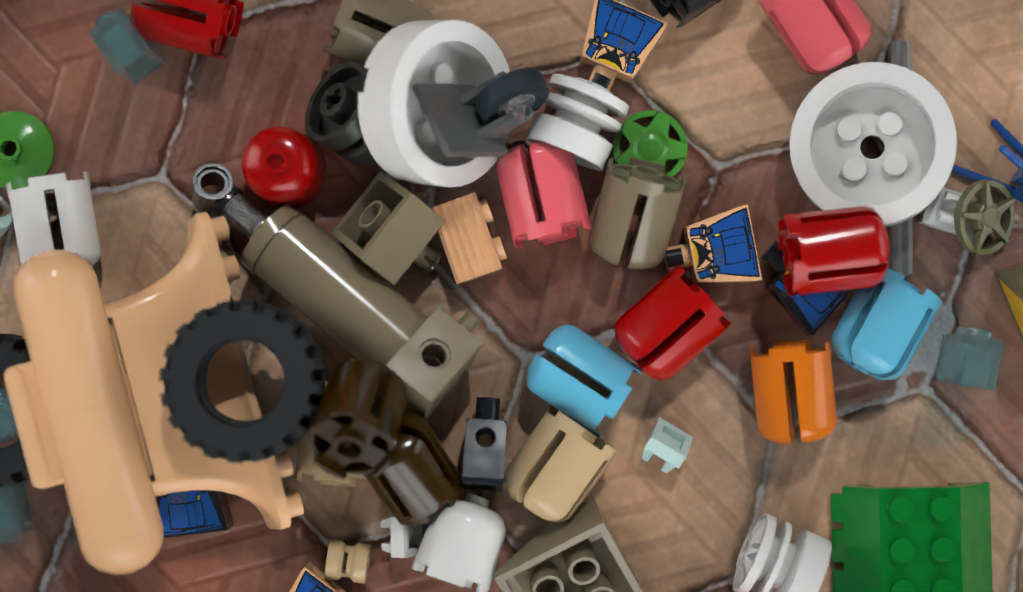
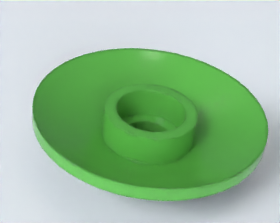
(34, 148)

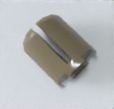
(357, 40)
(655, 217)

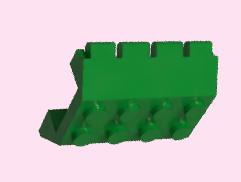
(913, 538)

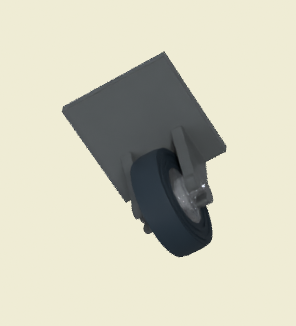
(474, 118)

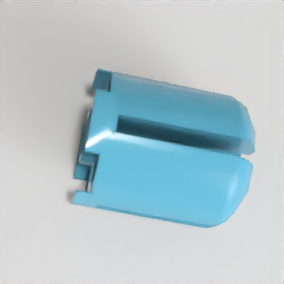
(884, 326)
(590, 359)

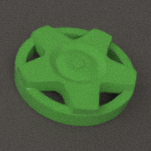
(651, 141)

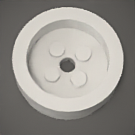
(879, 103)
(391, 114)

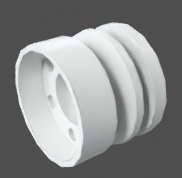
(579, 119)
(773, 562)

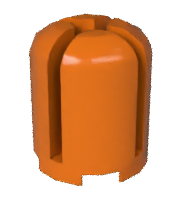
(813, 391)

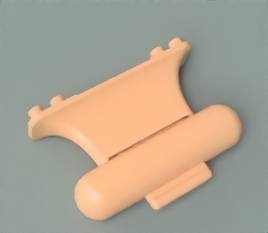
(95, 407)

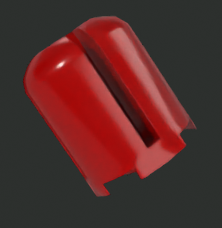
(187, 29)
(833, 250)
(669, 326)

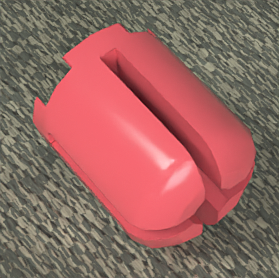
(819, 31)
(542, 193)

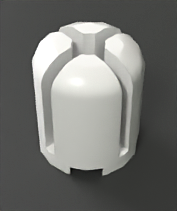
(74, 211)

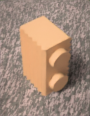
(468, 239)

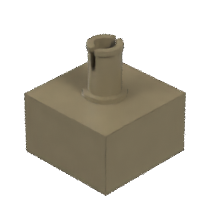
(390, 229)

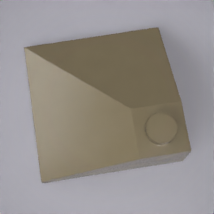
(571, 558)

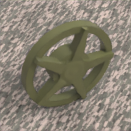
(985, 217)

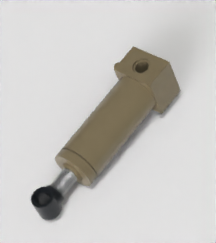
(345, 294)

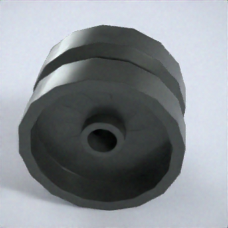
(333, 113)

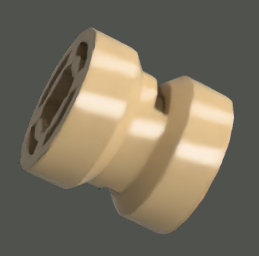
(357, 561)

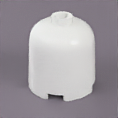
(462, 543)

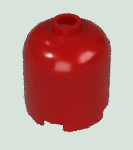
(283, 166)

